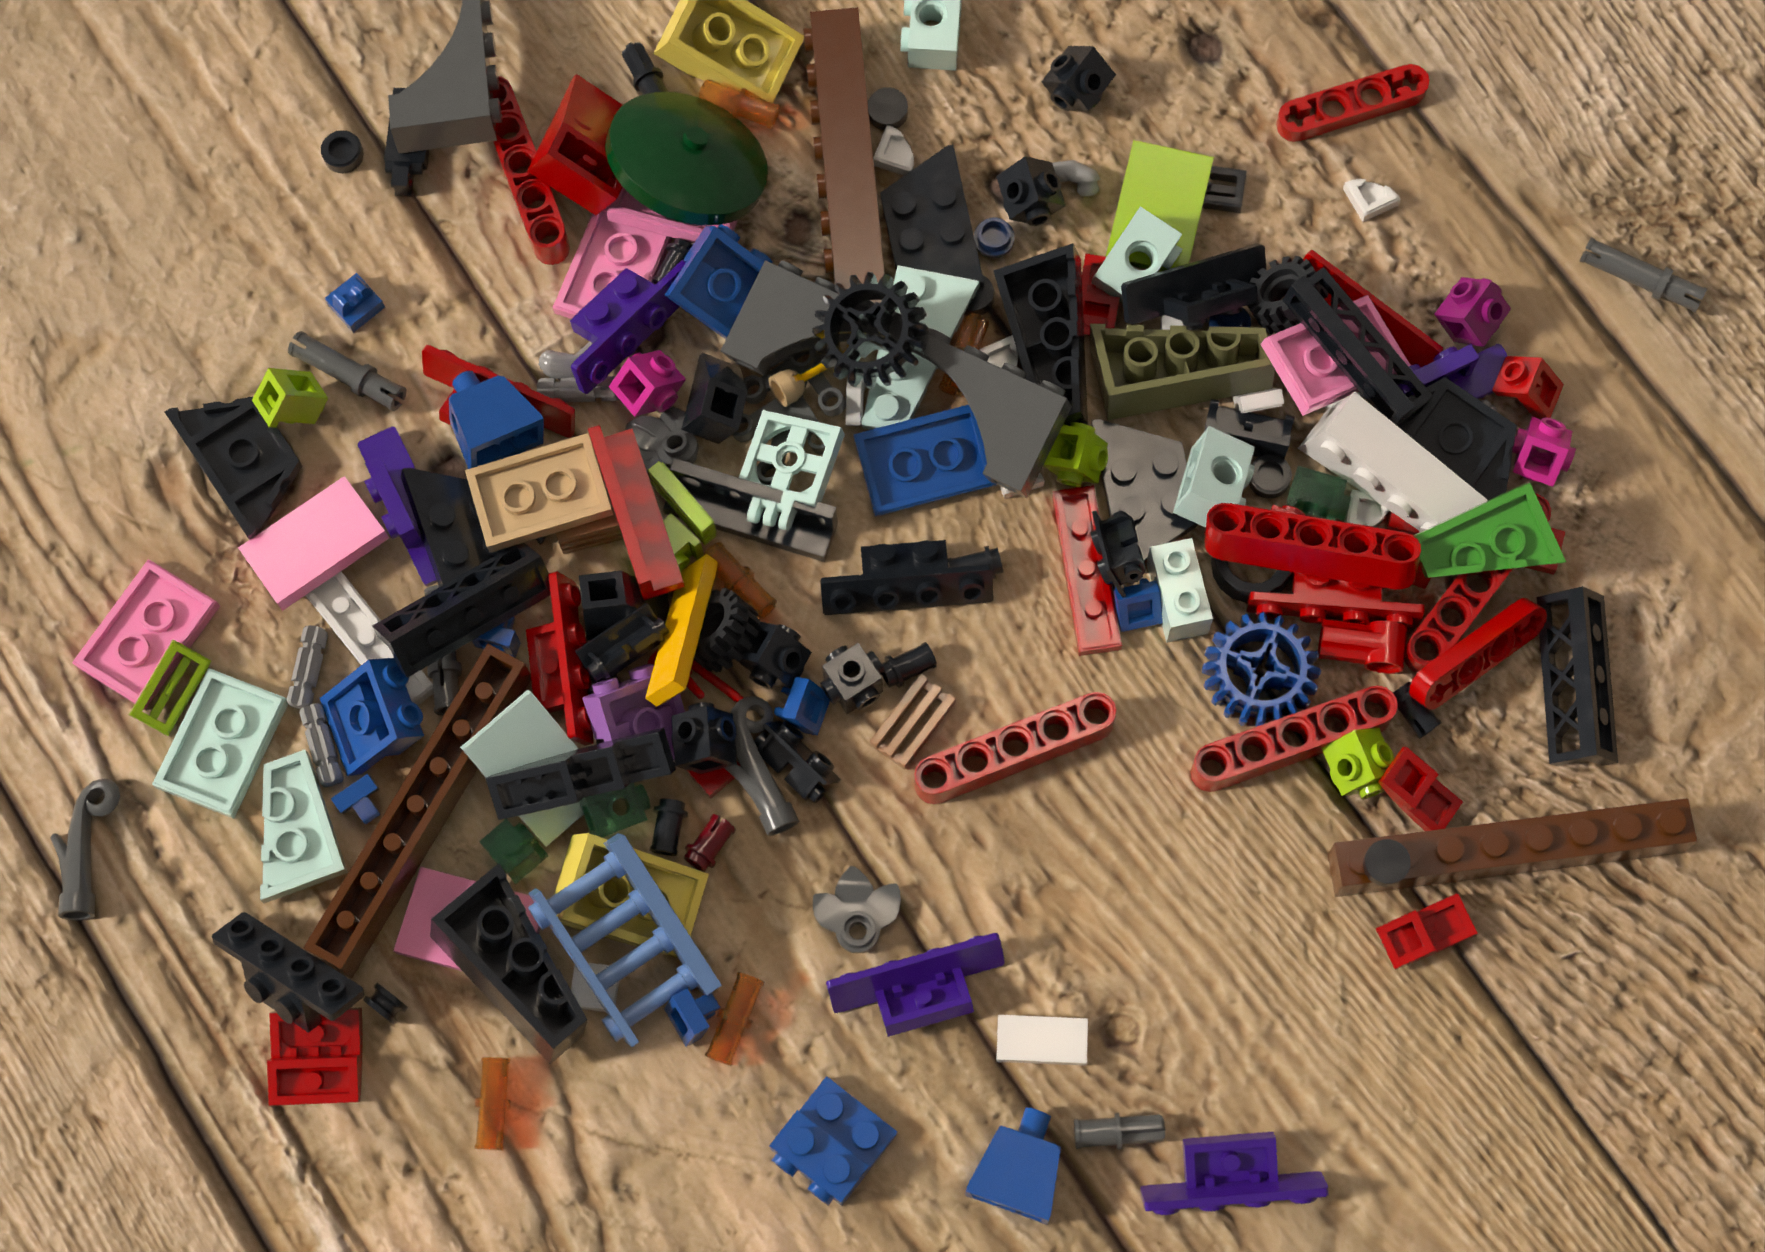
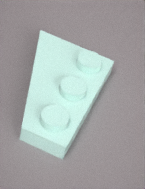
(298, 832)

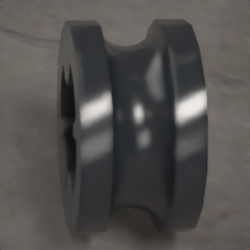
(385, 1003)

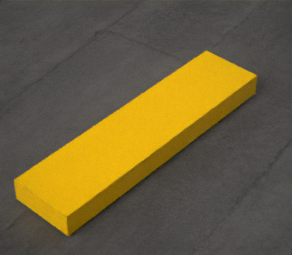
(684, 626)

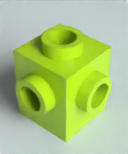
(1077, 455)
(1359, 762)

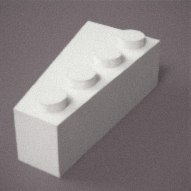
(1387, 464)

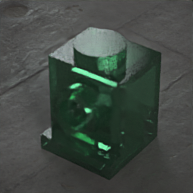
(1318, 494)
(600, 814)
(514, 849)

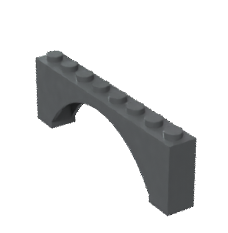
(455, 95)
(1012, 413)

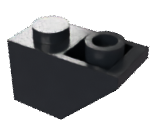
(715, 400)
(611, 597)

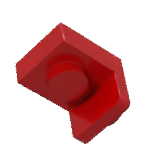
(1531, 382)

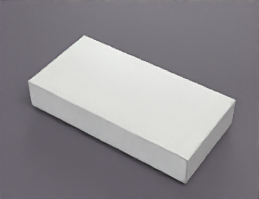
(1042, 1040)

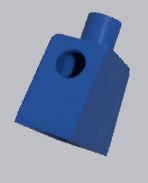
(492, 419)
(1019, 1169)

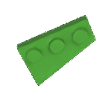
(1491, 536)

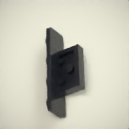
(1197, 288)
(906, 579)
(286, 974)

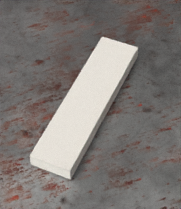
(353, 621)

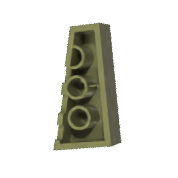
(1176, 367)

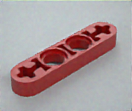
(1350, 97)
(1477, 653)

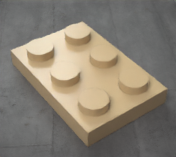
(538, 492)

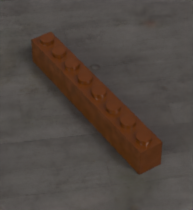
(844, 145)
(414, 815)
(1524, 846)

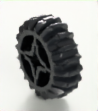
(861, 344)

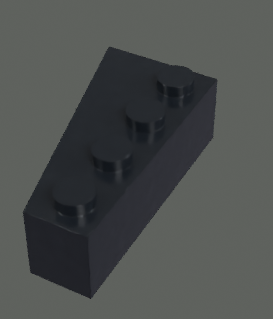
(1047, 322)
(510, 963)

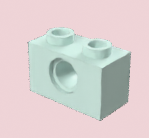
(932, 45)
(1142, 234)
(1214, 475)
(1182, 589)

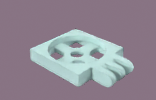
(769, 426)

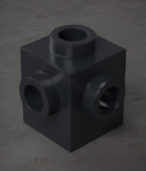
(1078, 78)
(1031, 191)
(775, 656)
(856, 691)
(703, 738)

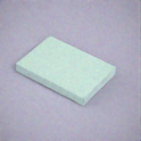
(519, 737)
(220, 743)

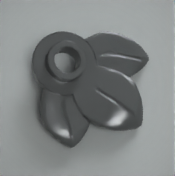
(661, 436)
(854, 905)

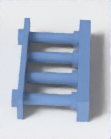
(644, 899)

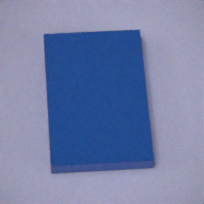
(922, 460)

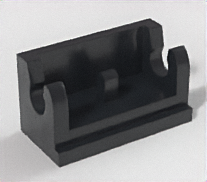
(1263, 432)

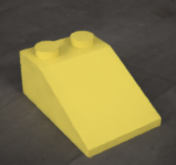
(730, 45)
(678, 883)

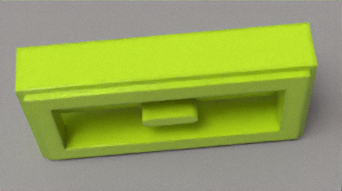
(682, 502)
(151, 719)

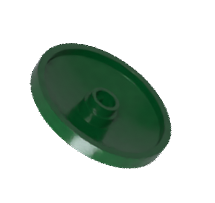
(686, 158)

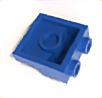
(716, 278)
(372, 715)
(831, 1142)

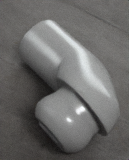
(1078, 173)
(558, 364)

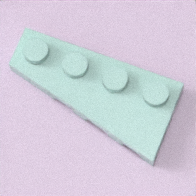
(945, 303)

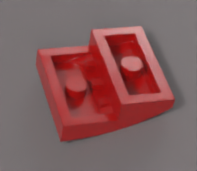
(316, 1064)

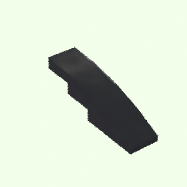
(581, 774)

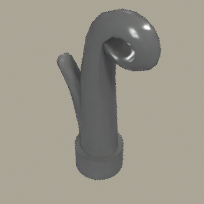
(753, 774)
(77, 899)

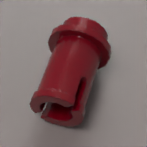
(708, 843)

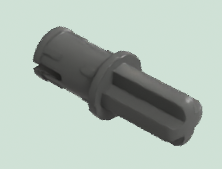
(1119, 1131)

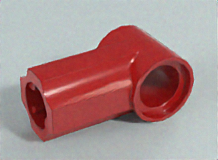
(1375, 645)

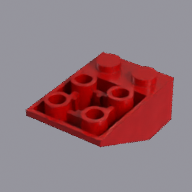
(574, 150)

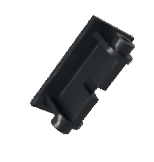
(1118, 545)
(622, 644)
(810, 768)

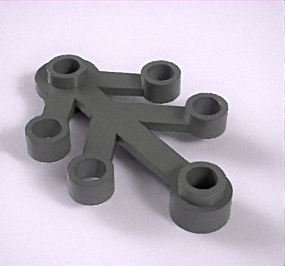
(797, 409)

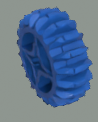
(1245, 664)

